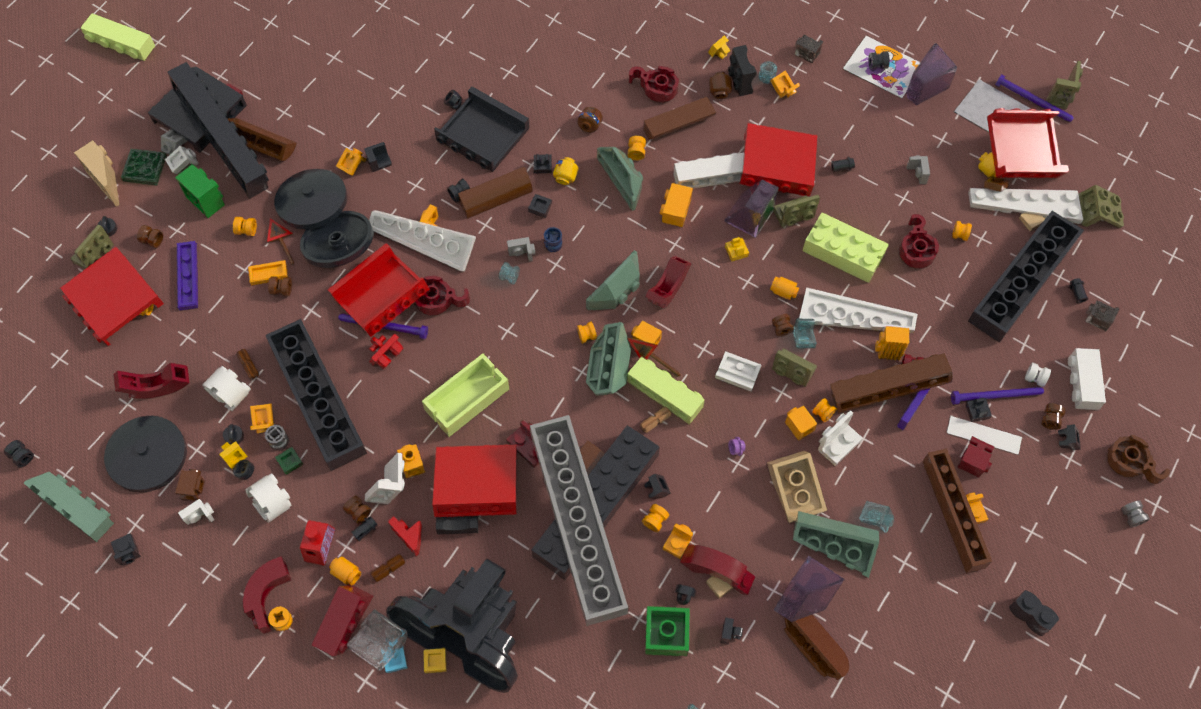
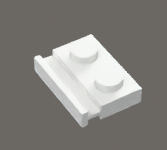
(738, 371)

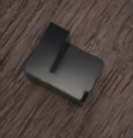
(377, 157)

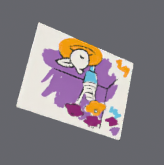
(894, 79)

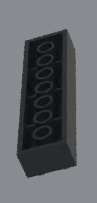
(218, 129)
(1025, 276)
(316, 395)
(611, 484)

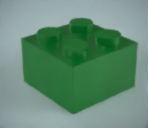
(200, 190)
(667, 631)

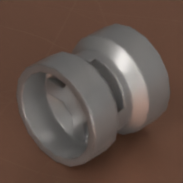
(279, 441)
(1135, 513)

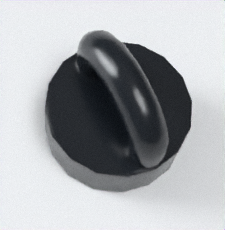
(451, 99)
(108, 225)
(232, 434)
(686, 591)

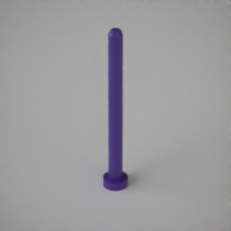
(1031, 97)
(423, 331)
(956, 397)

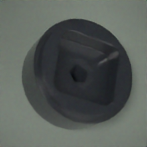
(243, 469)

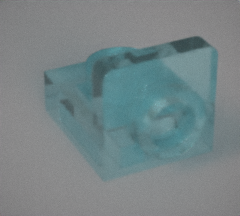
(877, 515)

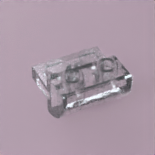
(378, 640)

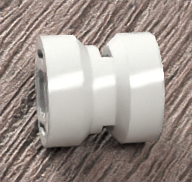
(1041, 376)

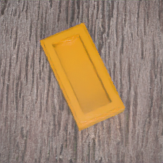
(261, 273)

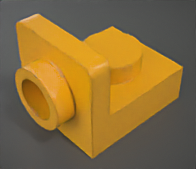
(350, 160)
(977, 507)
(678, 540)

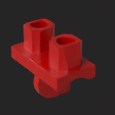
(379, 357)

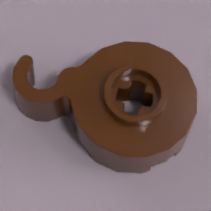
(1140, 461)

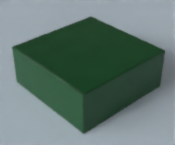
(289, 460)

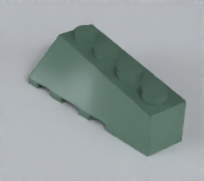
(70, 504)
(838, 540)

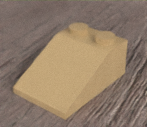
(99, 169)
(797, 485)

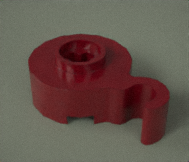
(658, 84)
(918, 247)
(443, 297)

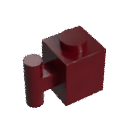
(975, 459)

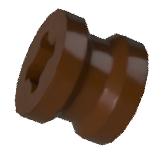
(782, 325)

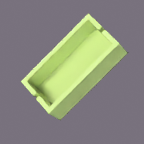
(845, 247)
(465, 395)

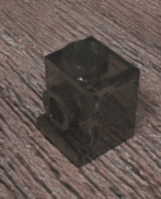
(808, 48)
(1101, 315)

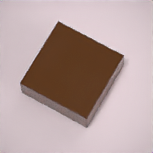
(996, 184)

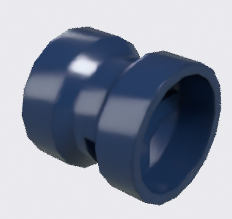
(553, 239)

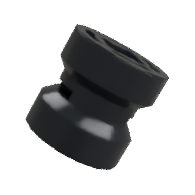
(878, 60)
(453, 190)
(20, 455)

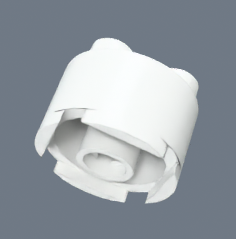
(226, 388)
(268, 498)

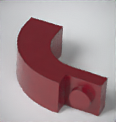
(669, 283)
(152, 385)
(718, 564)
(259, 586)

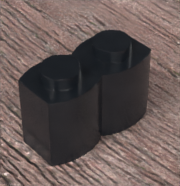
(1037, 616)

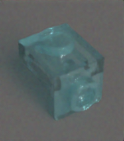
(804, 333)

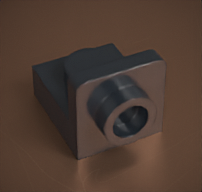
(125, 549)

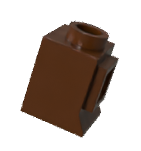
(190, 485)

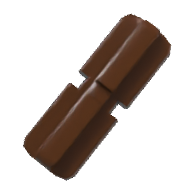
(247, 364)
(383, 570)

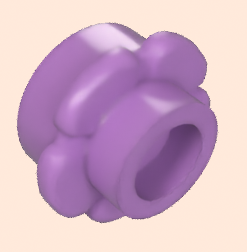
(736, 446)

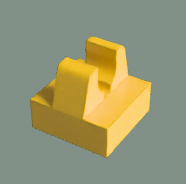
(720, 48)
(737, 249)
(232, 454)
(435, 660)

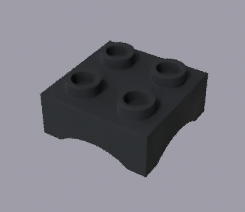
(741, 70)
(457, 525)

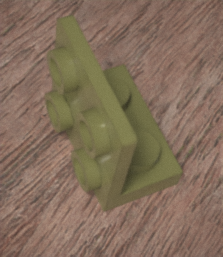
(1064, 90)
(1100, 205)
(796, 210)
(92, 248)
(793, 367)

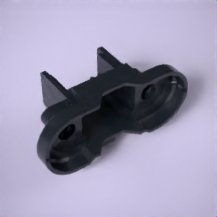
(466, 623)

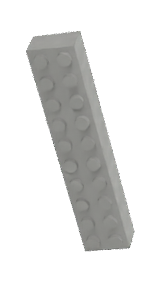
(578, 521)

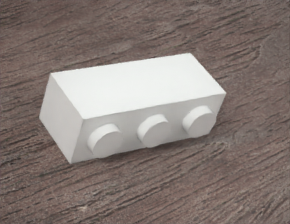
(1087, 379)

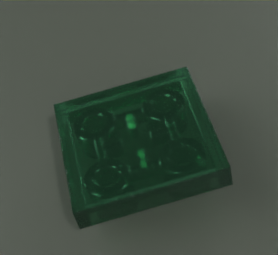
(143, 167)

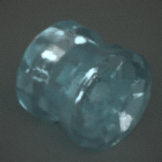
(767, 72)
(509, 273)

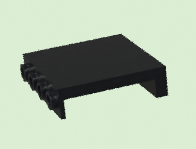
(174, 115)
(483, 130)

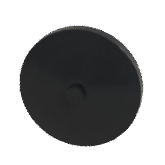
(310, 199)
(337, 241)
(145, 453)

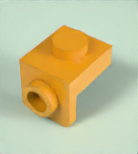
(784, 85)
(430, 215)
(261, 417)

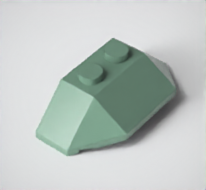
(622, 173)
(616, 286)
(609, 360)

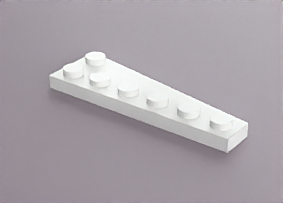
(1029, 201)
(436, 242)
(847, 312)

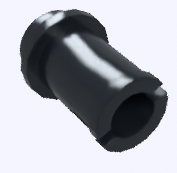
(845, 164)
(1078, 290)
(364, 528)

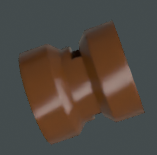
(150, 236)
(280, 286)
(1053, 416)
(356, 509)

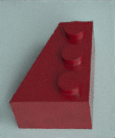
(341, 619)

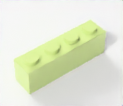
(117, 37)
(665, 390)

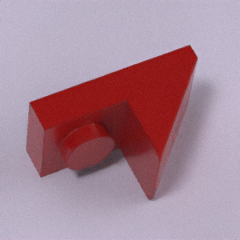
(410, 536)

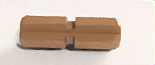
(652, 421)

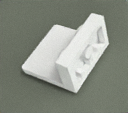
(839, 440)
(388, 488)

